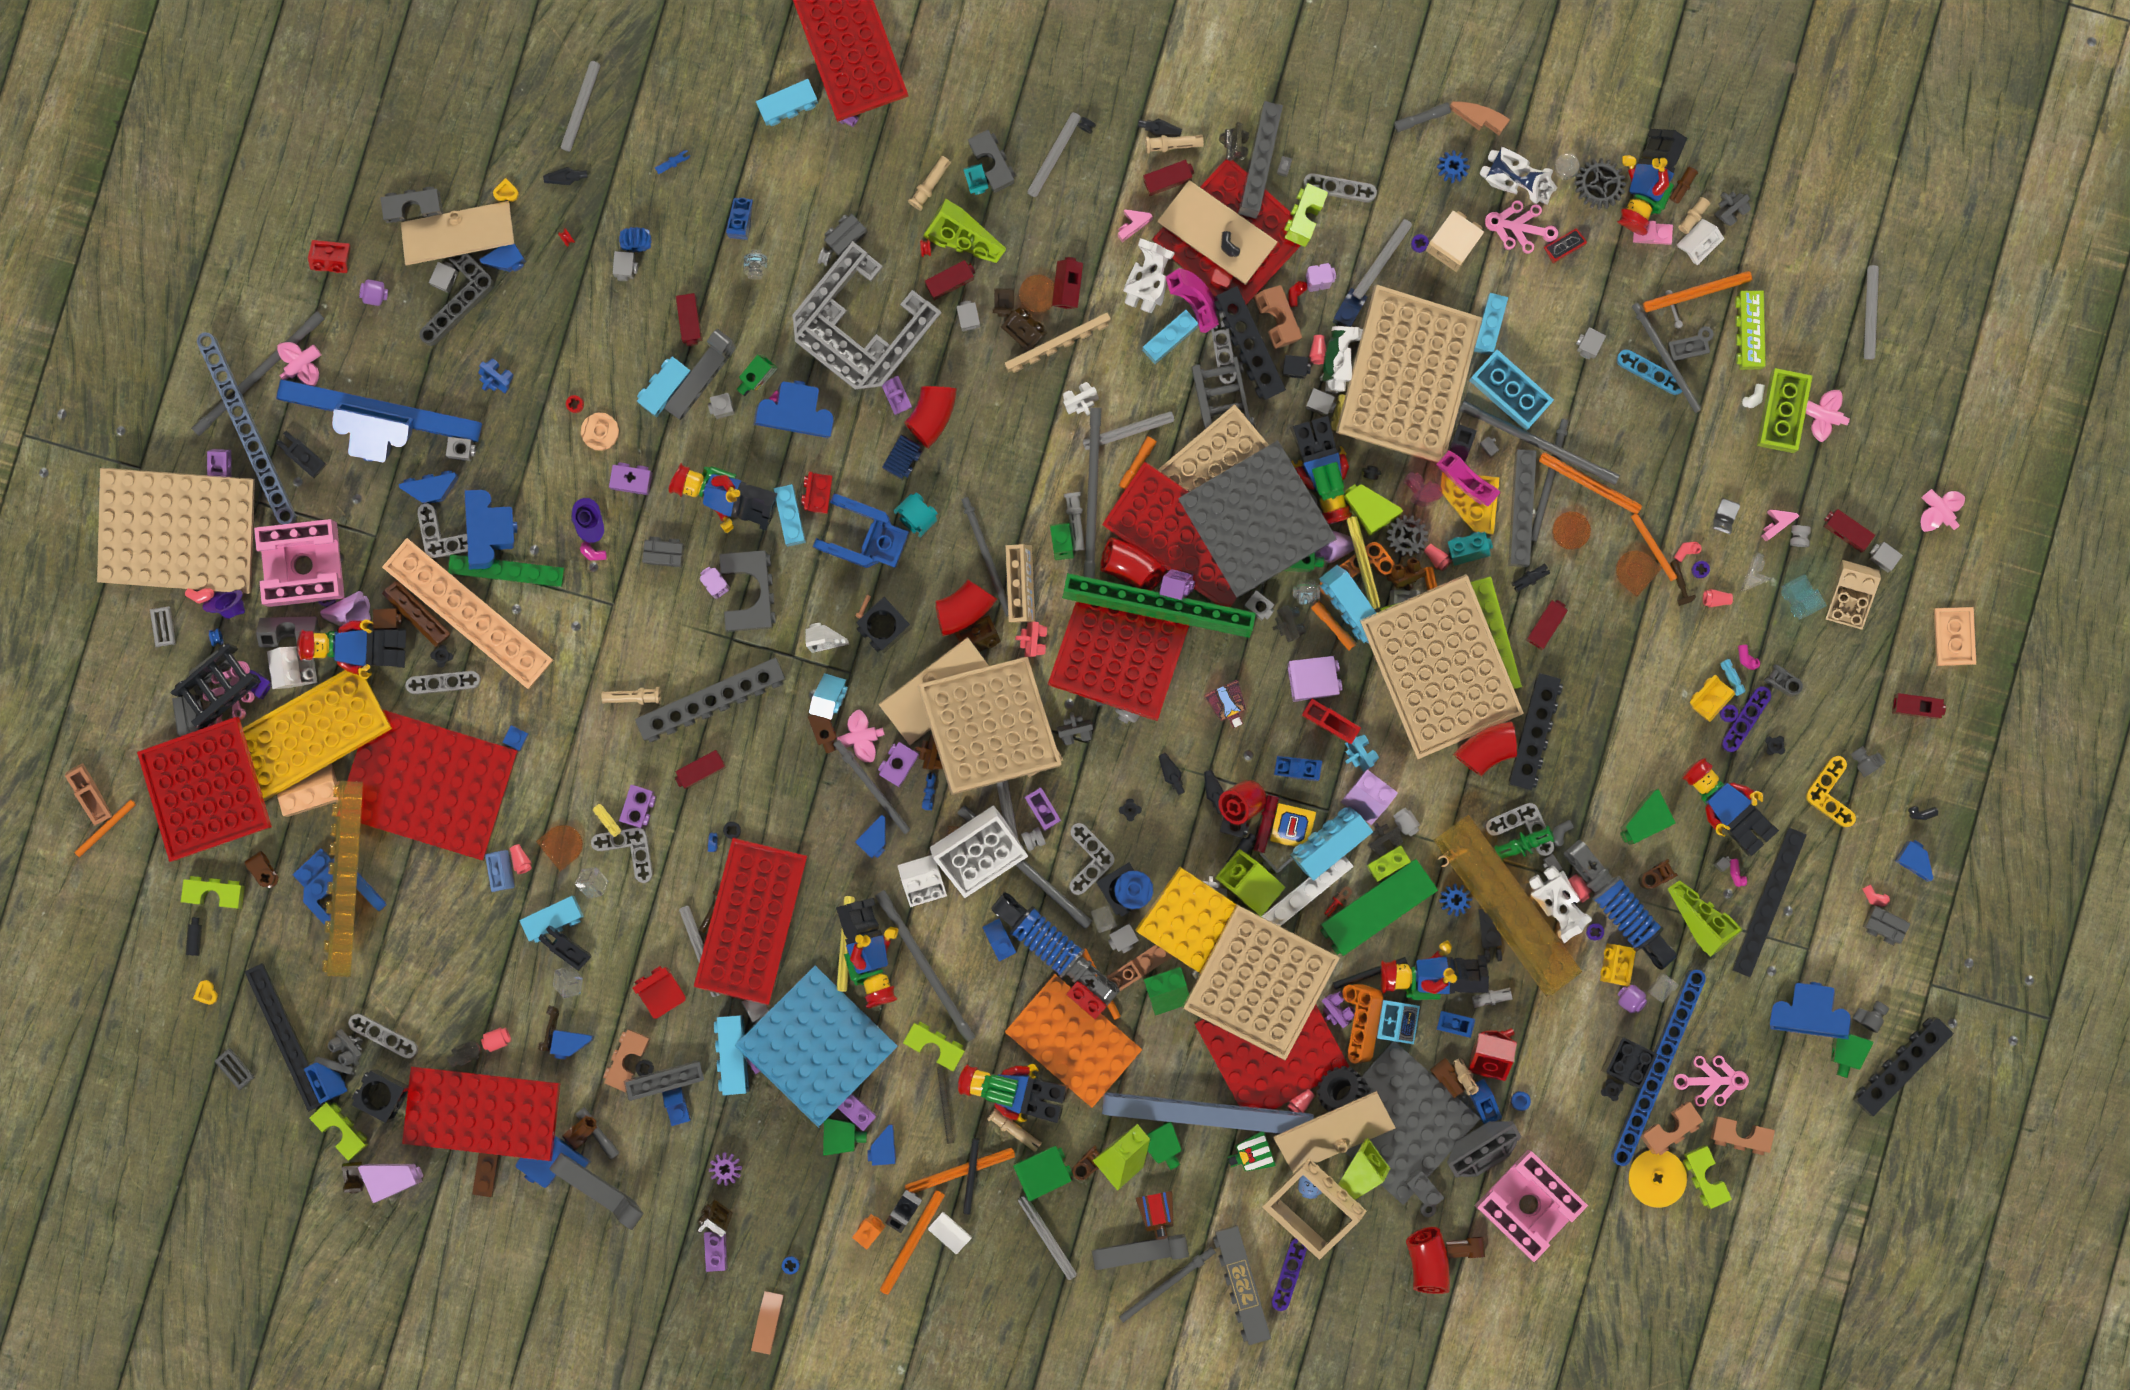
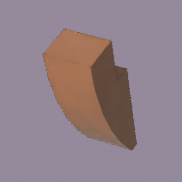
(1480, 115)
(88, 794)
(767, 1323)

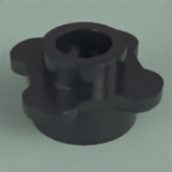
(1371, 472)
(436, 656)
(1780, 745)
(1135, 810)
(1617, 1089)

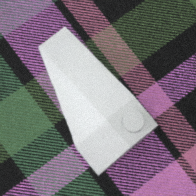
(822, 638)

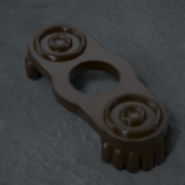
(554, 1014)

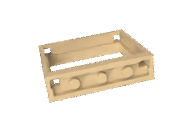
(1297, 1226)

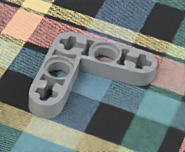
(436, 539)
(1528, 821)
(635, 846)
(1095, 863)

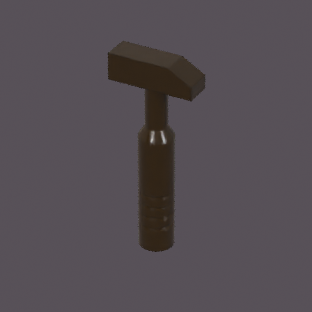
(1681, 584)
(706, 922)

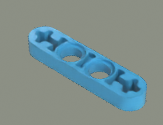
(1649, 375)

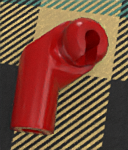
(1295, 291)

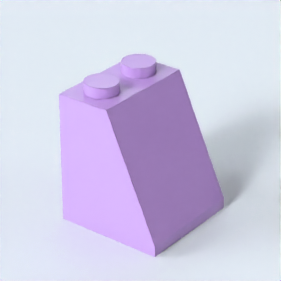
(1314, 678)
(1369, 797)
(389, 1179)

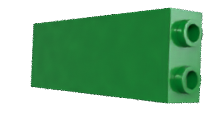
(1378, 908)

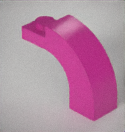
(1197, 294)
(1467, 480)

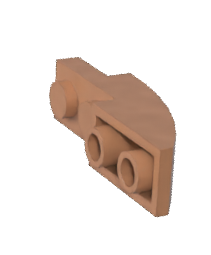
(1139, 967)

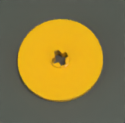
(1650, 1192)

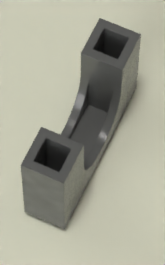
(760, 615)

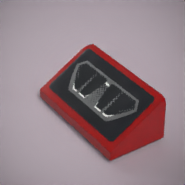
(1565, 245)

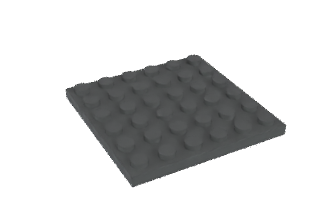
(1257, 519)
(1423, 1115)

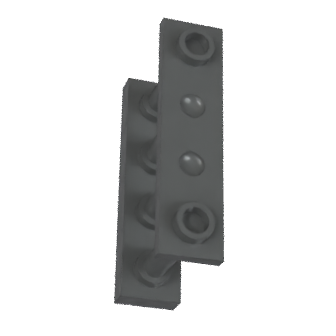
(1204, 393)

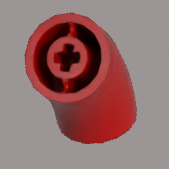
(931, 413)
(1131, 565)
(963, 608)
(1488, 748)
(1242, 801)
(1429, 1261)

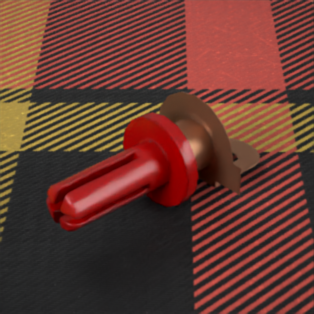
(1338, 901)

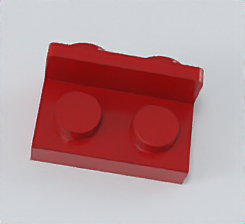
(329, 256)
(817, 493)
(1086, 999)

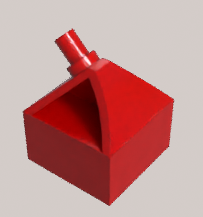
(1493, 1054)

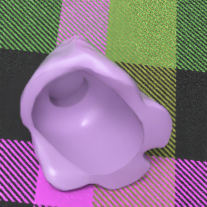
(1336, 549)
(351, 608)

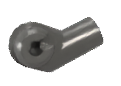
(1559, 831)

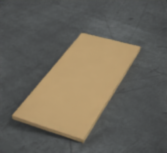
(1200, 222)
(457, 233)
(906, 706)
(1335, 1131)

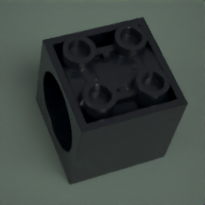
(883, 608)
(1106, 886)
(1629, 1062)
(397, 1090)

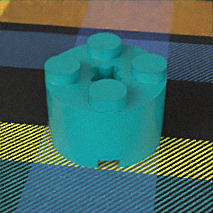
(916, 514)

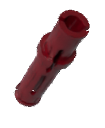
(1266, 823)

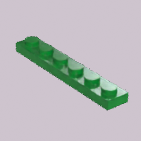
(509, 571)

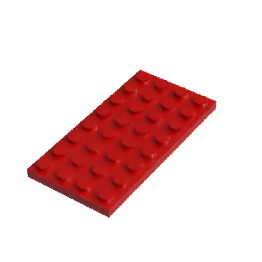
(851, 54)
(1156, 523)
(750, 921)
(481, 1113)

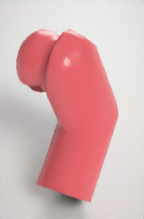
(1687, 548)
(200, 596)
(1875, 899)

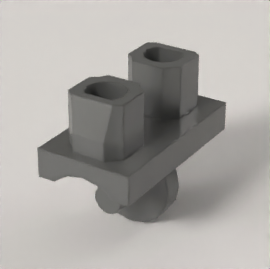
(1730, 204)
(1073, 726)
(348, 1046)

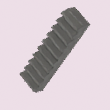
(663, 1080)

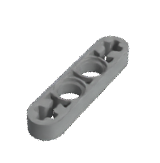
(1340, 184)
(1220, 348)
(443, 682)
(382, 1038)

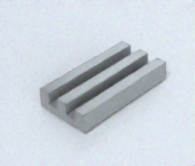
(163, 628)

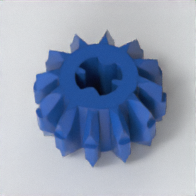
(1455, 160)
(635, 239)
(1460, 905)

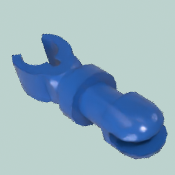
(672, 162)
(927, 803)

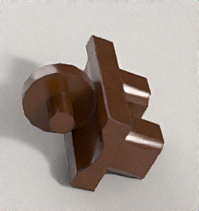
(1406, 576)
(928, 753)

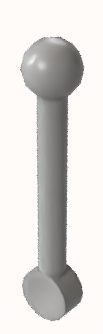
(1678, 324)

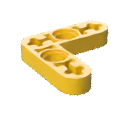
(1824, 797)

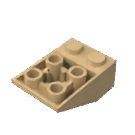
(1853, 594)

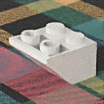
(289, 670)
(922, 880)

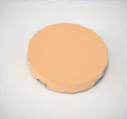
(600, 431)

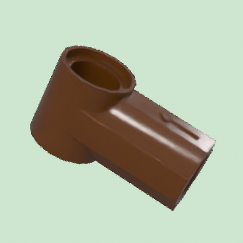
(1446, 1075)
(578, 1133)
(1471, 1248)

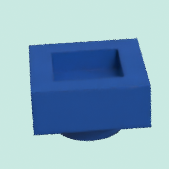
(515, 738)

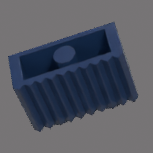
(902, 457)

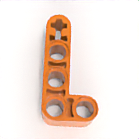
(1375, 561)
(1365, 1022)

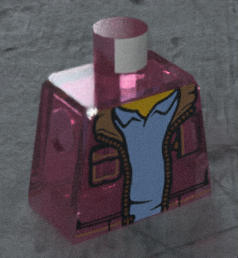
(1227, 703)

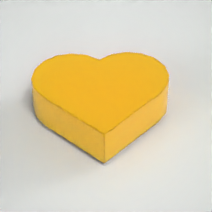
(505, 191)
(205, 993)

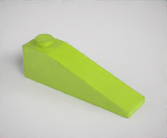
(958, 230)
(1706, 924)

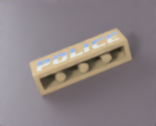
(1020, 583)

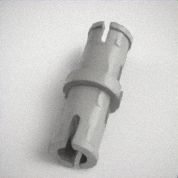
(1491, 997)

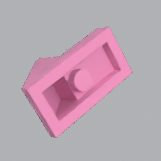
(1138, 221)
(1656, 234)
(1781, 519)

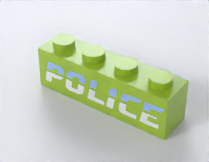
(1750, 330)

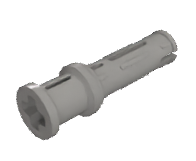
(1074, 512)

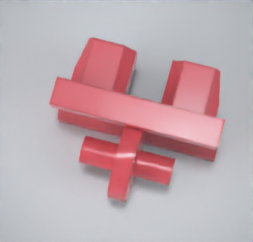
(1029, 639)

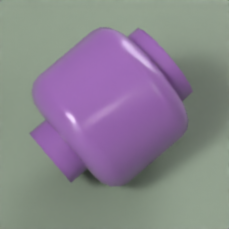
(373, 292)
(1632, 999)

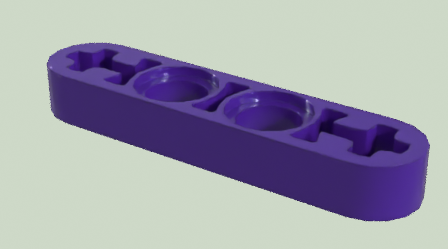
(1743, 717)
(1291, 1274)

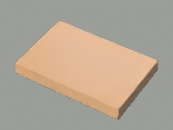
(1954, 636)

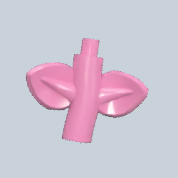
(299, 363)
(1826, 414)
(1941, 510)
(861, 736)

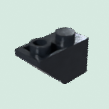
(1462, 441)

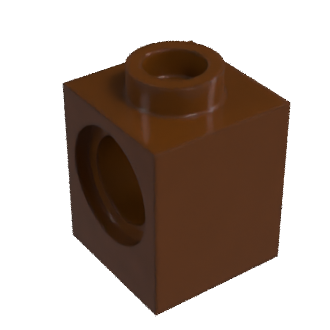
(387, 619)

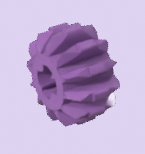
(718, 1170)

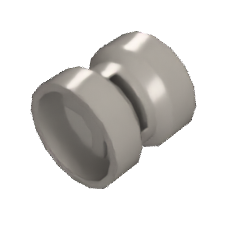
(1800, 536)
(1033, 839)

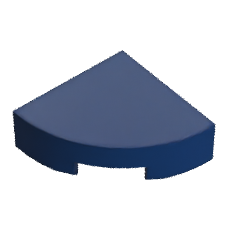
(712, 842)

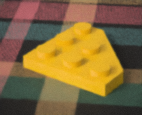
(1476, 516)

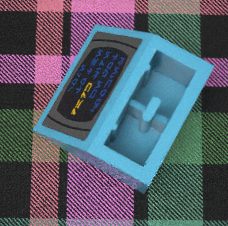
(1398, 1022)

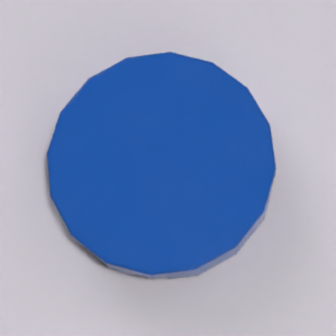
(1134, 889)

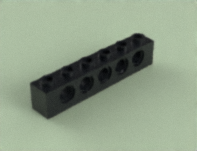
(1259, 349)
(1553, 686)
(1941, 1035)

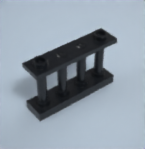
(231, 694)

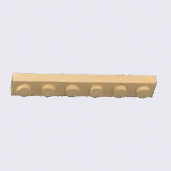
(1051, 346)

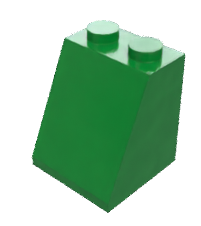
(1647, 819)
(1166, 990)
(1043, 1172)

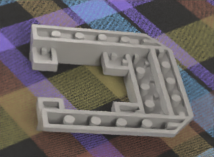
(819, 314)

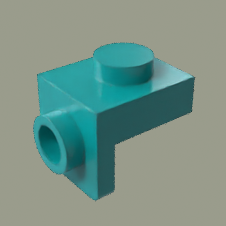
(976, 179)

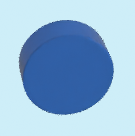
(1520, 1101)

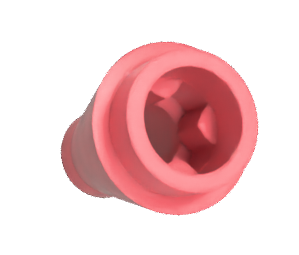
(1318, 350)
(1438, 557)
(1716, 598)
(520, 860)
(1301, 1102)

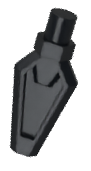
(1160, 127)
(564, 176)
(1171, 773)
(1213, 789)

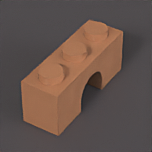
(1275, 302)
(631, 1043)
(1685, 1120)
(1725, 1132)

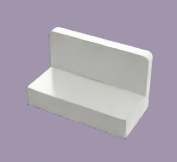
(1701, 241)
(949, 1233)

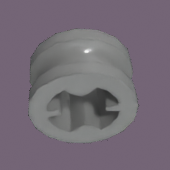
(825, 256)

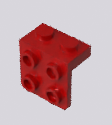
(659, 992)

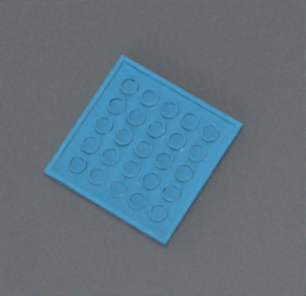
(816, 1046)

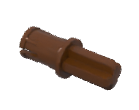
(1683, 185)

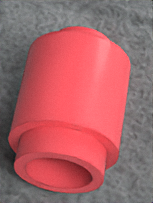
(1580, 887)
(496, 1039)

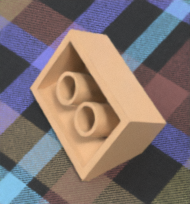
(309, 793)

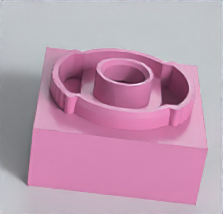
(282, 548)
(1554, 1210)

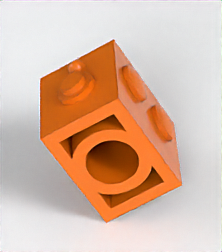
(868, 1231)

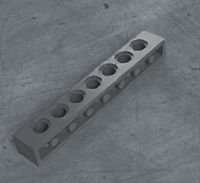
(646, 722)

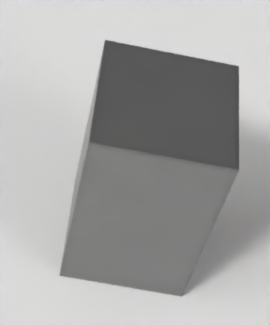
(1284, 166)
(1489, 446)
(1551, 860)
(1722, 863)

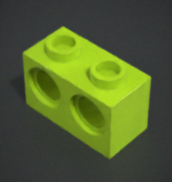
(1388, 863)

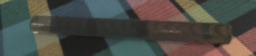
(945, 1104)

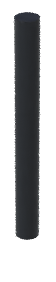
(1363, 975)
(971, 1176)

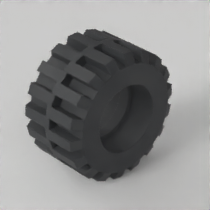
(1335, 1082)

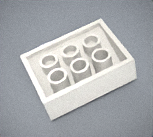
(978, 851)

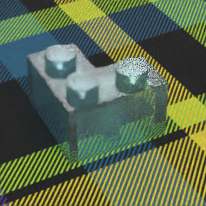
(1802, 597)

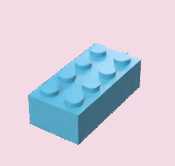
(1511, 390)
(1347, 598)
(1331, 842)
(732, 1062)

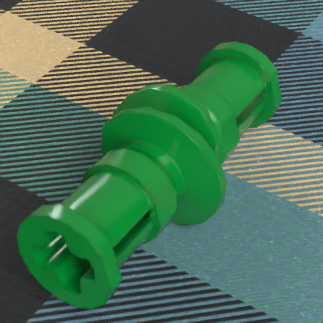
(1525, 843)

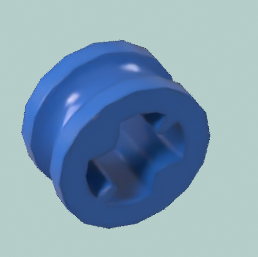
(216, 637)
(794, 1260)

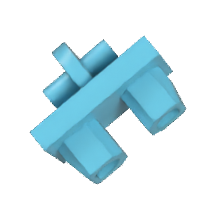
(1358, 754)

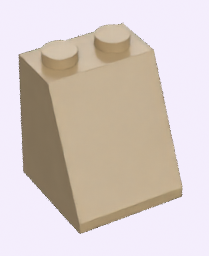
(1455, 240)

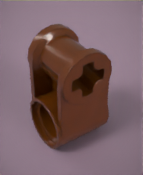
(260, 867)
(1660, 873)
(1087, 1162)

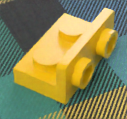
(1711, 698)
(1617, 964)

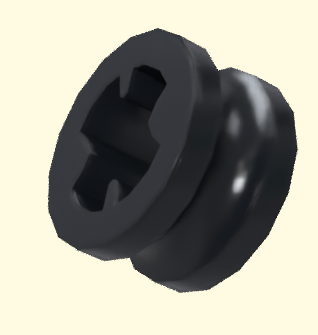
(1086, 125)
(732, 824)
(638, 1067)

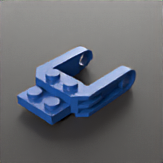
(883, 541)
(314, 879)

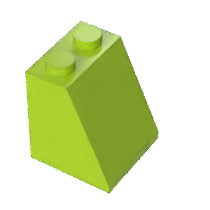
(1370, 508)
(1250, 882)
(1124, 1157)
(1365, 1171)

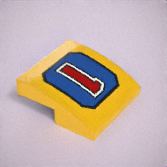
(1292, 825)

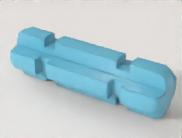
(1732, 677)

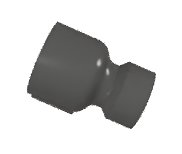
(1866, 763)
(1872, 1019)

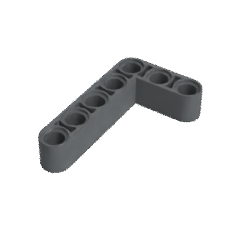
(460, 299)
(702, 374)
(621, 1205)
(1141, 1251)

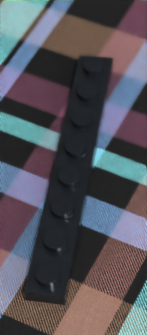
(1769, 902)
(282, 1032)

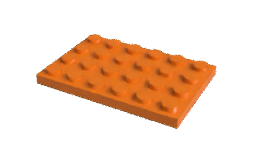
(1072, 1044)

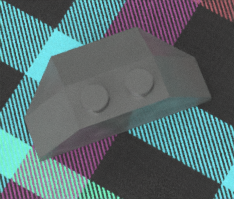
(1483, 1148)

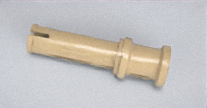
(1164, 143)
(925, 190)
(641, 696)
(1007, 1124)

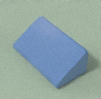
(499, 870)

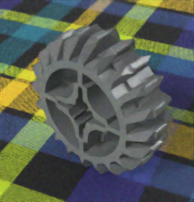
(1599, 176)

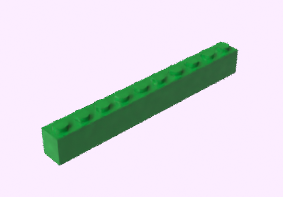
(1158, 606)

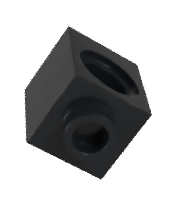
(1296, 367)
(1225, 828)

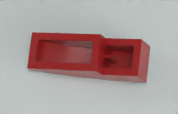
(1331, 721)

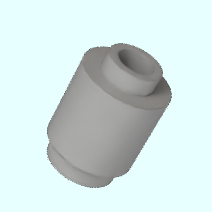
(1407, 822)

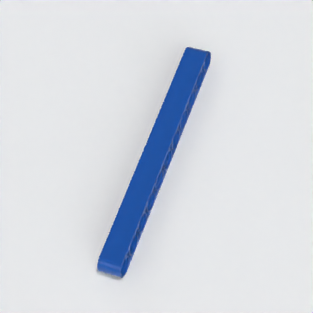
(423, 419)
(1666, 1061)

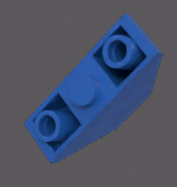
(740, 219)
(430, 488)
(1298, 768)

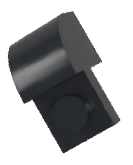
(903, 1211)

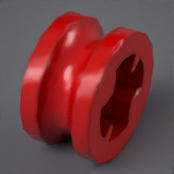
(566, 237)
(925, 247)
(579, 407)

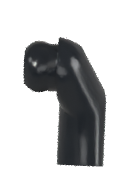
(1227, 247)
(1922, 815)

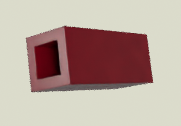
(1168, 177)
(950, 279)
(1067, 283)
(689, 319)
(1848, 530)
(1547, 624)
(1918, 706)
(700, 769)

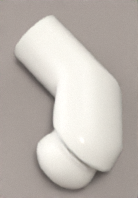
(1756, 398)

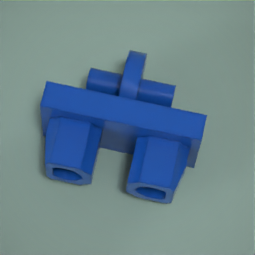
(493, 379)

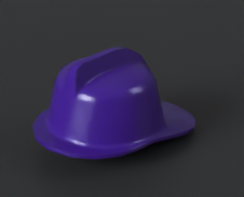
(587, 520)
(226, 604)

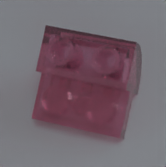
(1423, 494)

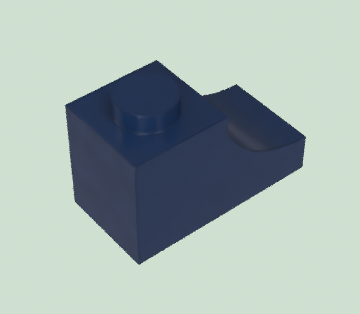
(1349, 310)

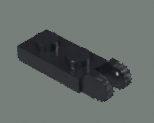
(302, 455)
(1490, 936)
(565, 948)

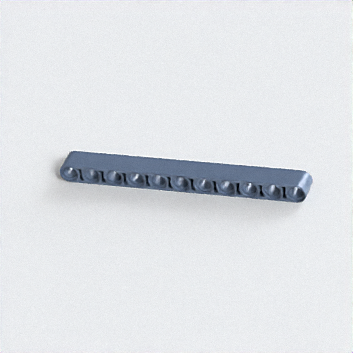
(239, 422)
(1202, 1113)

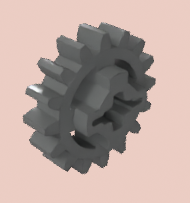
(1413, 546)

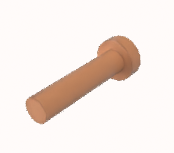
(863, 607)

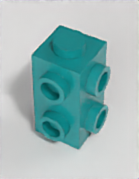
(1470, 548)

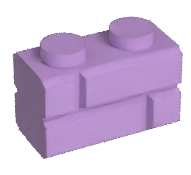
(1320, 277)
(714, 582)

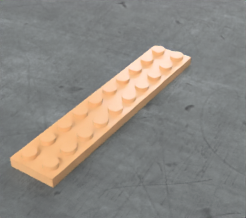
(467, 613)

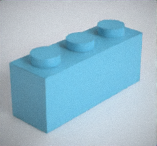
(787, 103)
(1490, 324)
(1170, 337)
(663, 386)
(789, 515)
(828, 696)
(556, 915)

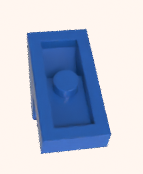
(1456, 1024)
(676, 1106)

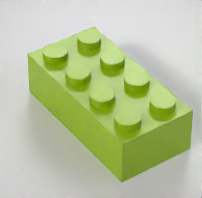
(1784, 410)

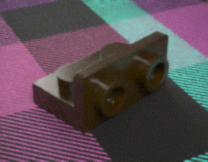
(1024, 328)
(981, 634)
(715, 1217)

